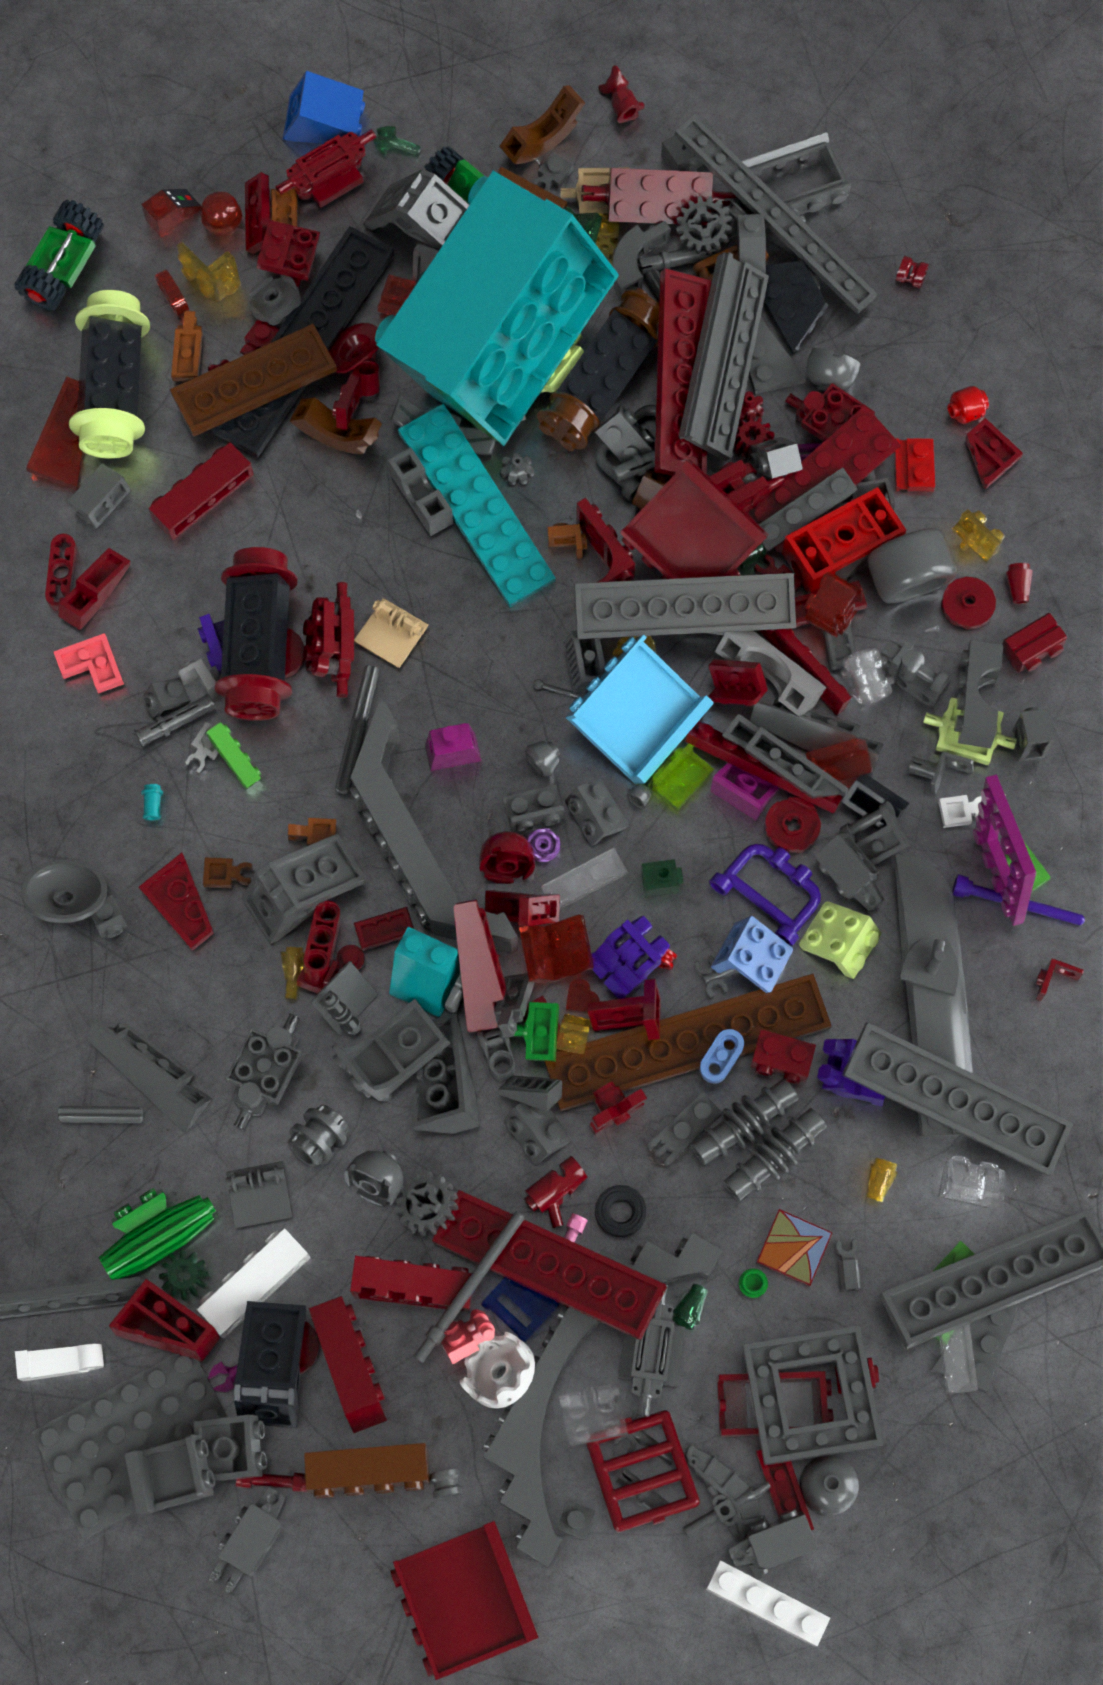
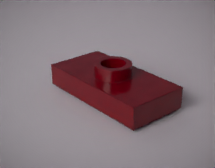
(383, 928)

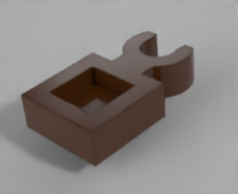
(221, 872)

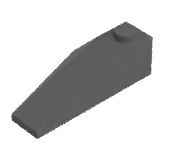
(445, 1088)

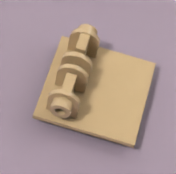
(391, 632)

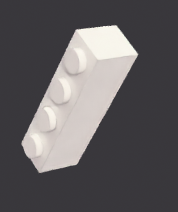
(255, 1281)
(767, 1603)

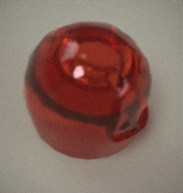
(221, 213)

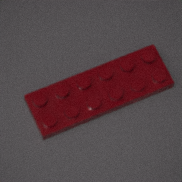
(856, 446)

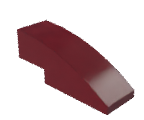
(93, 588)

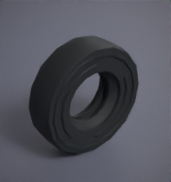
(625, 1228)

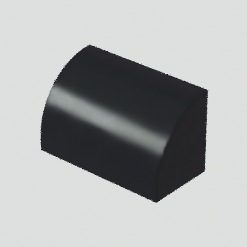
(867, 796)

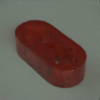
(172, 292)

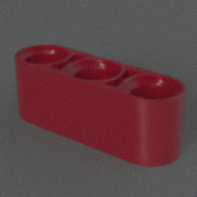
(321, 931)

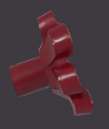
(751, 406)

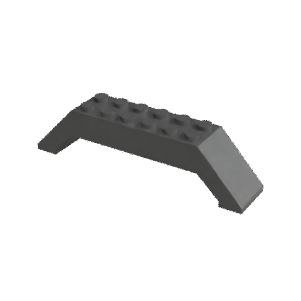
(402, 840)

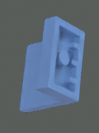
(753, 953)

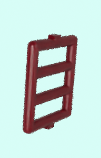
(681, 1473)

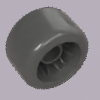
(911, 565)

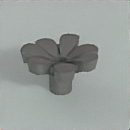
(517, 469)

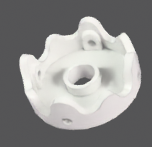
(485, 1364)

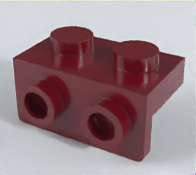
(737, 682)
(783, 1057)

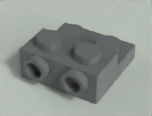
(233, 1446)

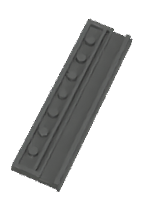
(724, 356)

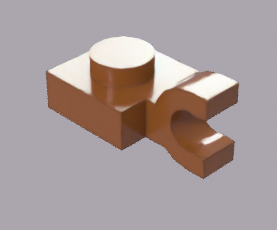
(315, 831)

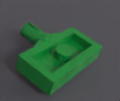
(540, 1031)

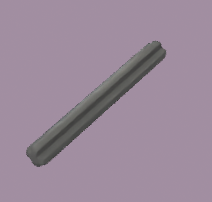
(357, 728)

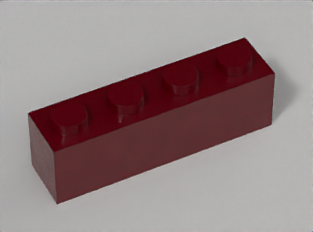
(201, 490)

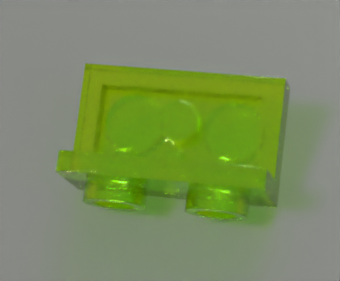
(681, 777)

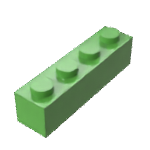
(233, 756)

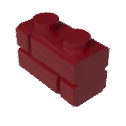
(1033, 643)

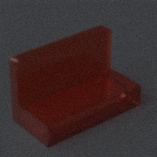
(843, 759)

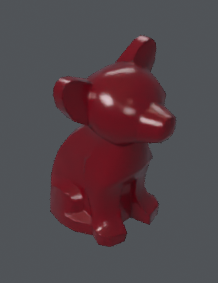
(623, 99)

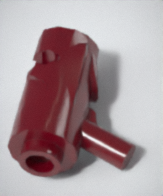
(551, 1188)

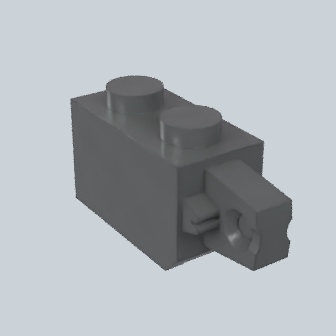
(850, 870)
(775, 1542)

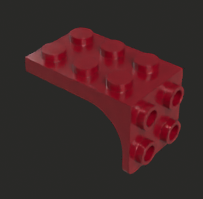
(605, 543)

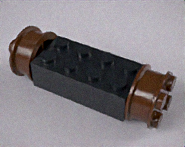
(602, 371)

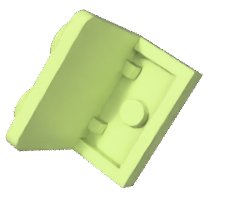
(841, 937)

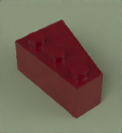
(164, 1323)

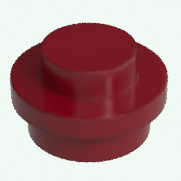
(350, 953)

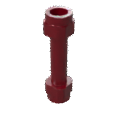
(296, 1482)

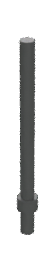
(436, 1333)

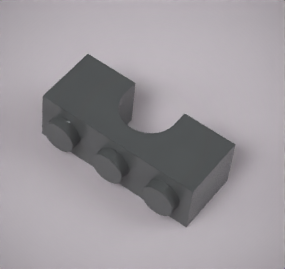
(425, 501)

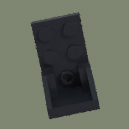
(269, 1363)

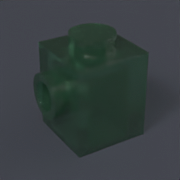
(661, 878)

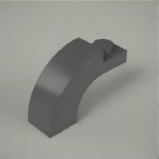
(630, 248)

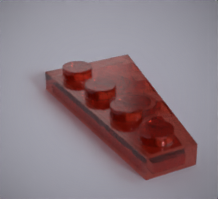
(58, 450)

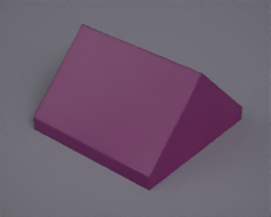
(743, 790)

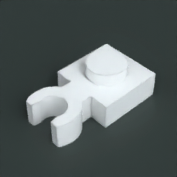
(958, 811)

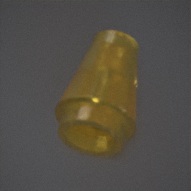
(881, 1178)

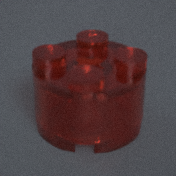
(833, 604)

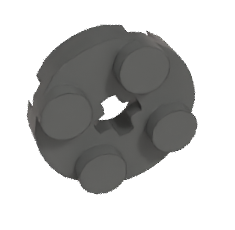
(285, 301)

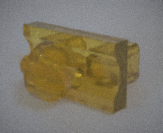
(977, 536)

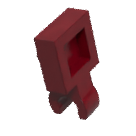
(258, 336)

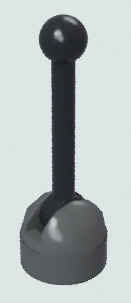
(641, 794)

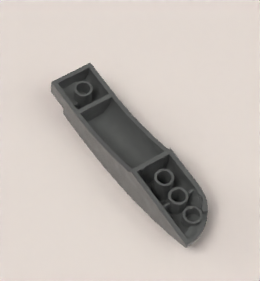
(936, 1018)

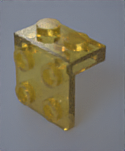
(217, 279)

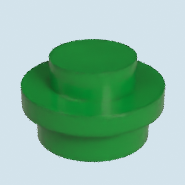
(753, 1283)

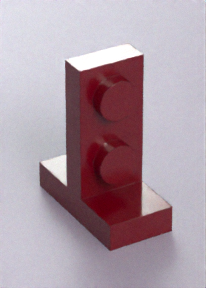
(523, 907)
(629, 1011)

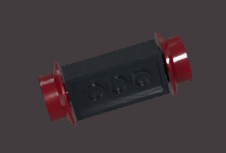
(255, 634)

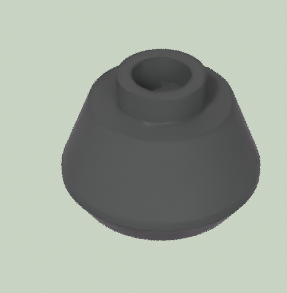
(543, 757)

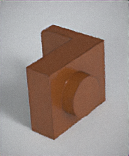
(566, 535)

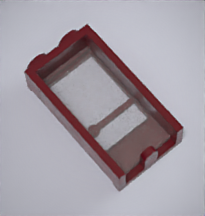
(803, 1397)

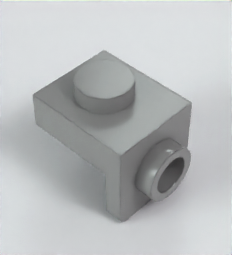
(198, 669)

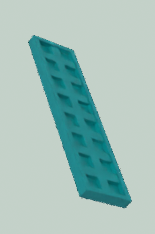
(477, 506)

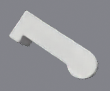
(58, 1361)

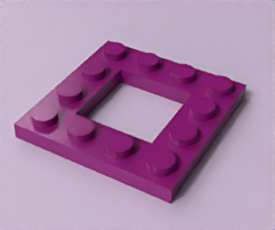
(997, 817)

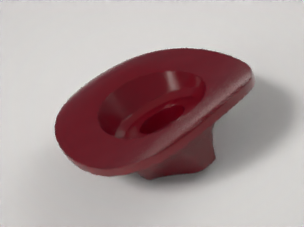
(354, 347)

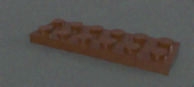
(253, 380)

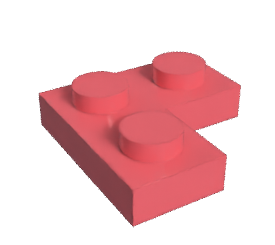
(94, 656)

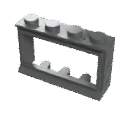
(812, 199)

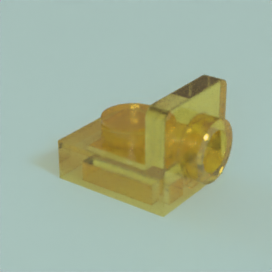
(573, 1034)

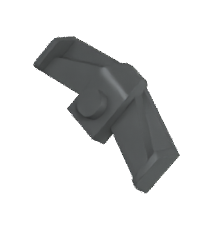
(406, 412)

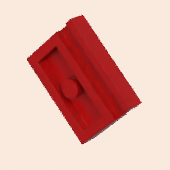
(915, 465)

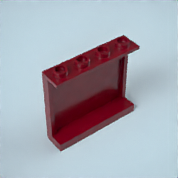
(693, 528)
(463, 1601)

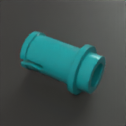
(152, 797)

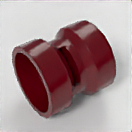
(917, 275)

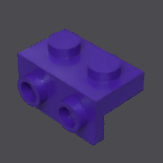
(213, 634)

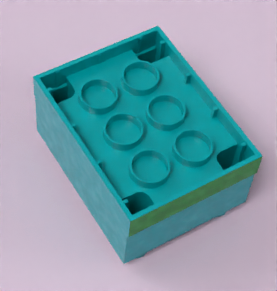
(498, 306)

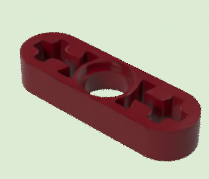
(56, 561)

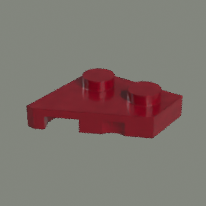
(991, 452)

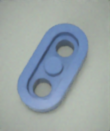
(720, 1056)

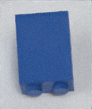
(322, 110)

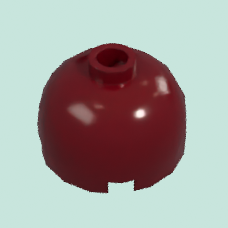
(506, 857)

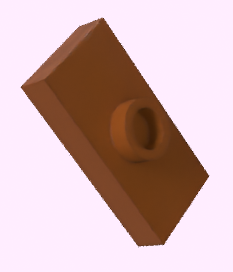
(284, 207)

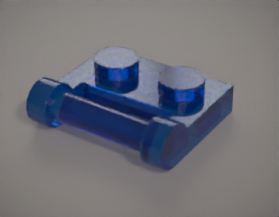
(530, 1302)

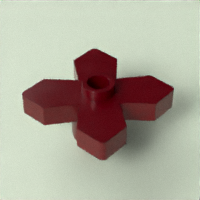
(614, 1106)

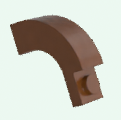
(539, 137)
(320, 424)

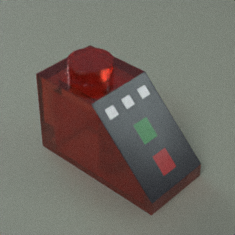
(169, 209)

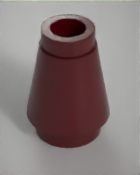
(1019, 580)

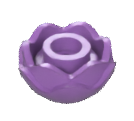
(546, 837)

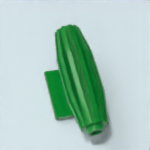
(153, 1231)

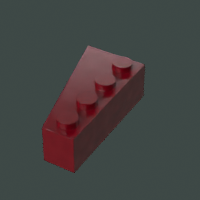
(407, 1283)
(347, 1364)

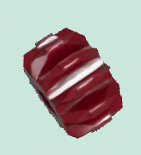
(748, 430)

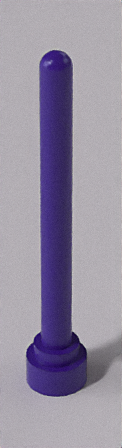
(965, 887)

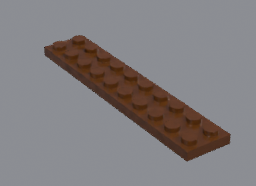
(634, 1061)

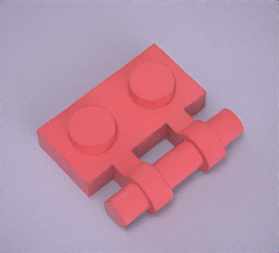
(463, 1337)

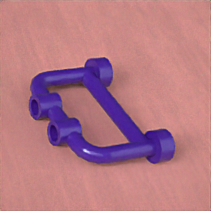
(778, 860)

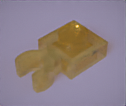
(607, 235)

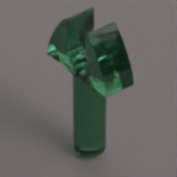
(393, 142)

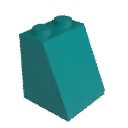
(424, 971)

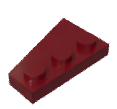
(178, 901)

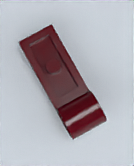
(362, 382)

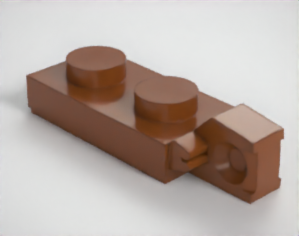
(187, 349)

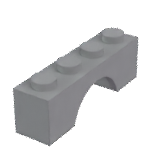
(795, 686)

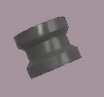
(446, 1483)

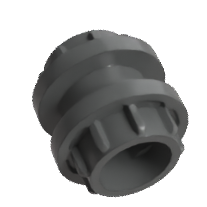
(314, 1139)

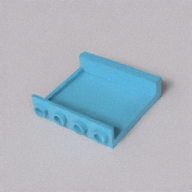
(637, 710)

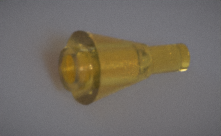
(292, 965)

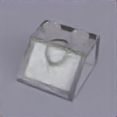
(972, 1183)

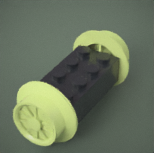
(109, 374)

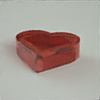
(579, 996)

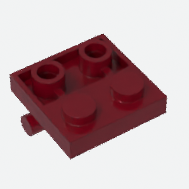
(288, 250)

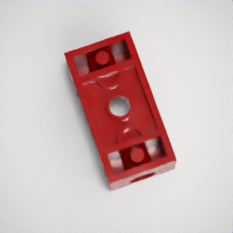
(820, 550)

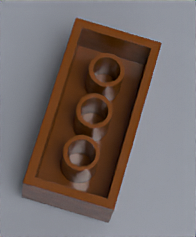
(367, 1468)

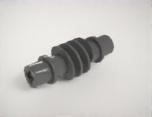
(743, 1121)
(774, 1153)

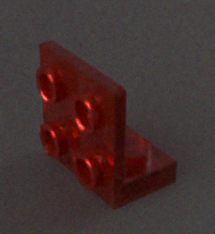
(556, 950)

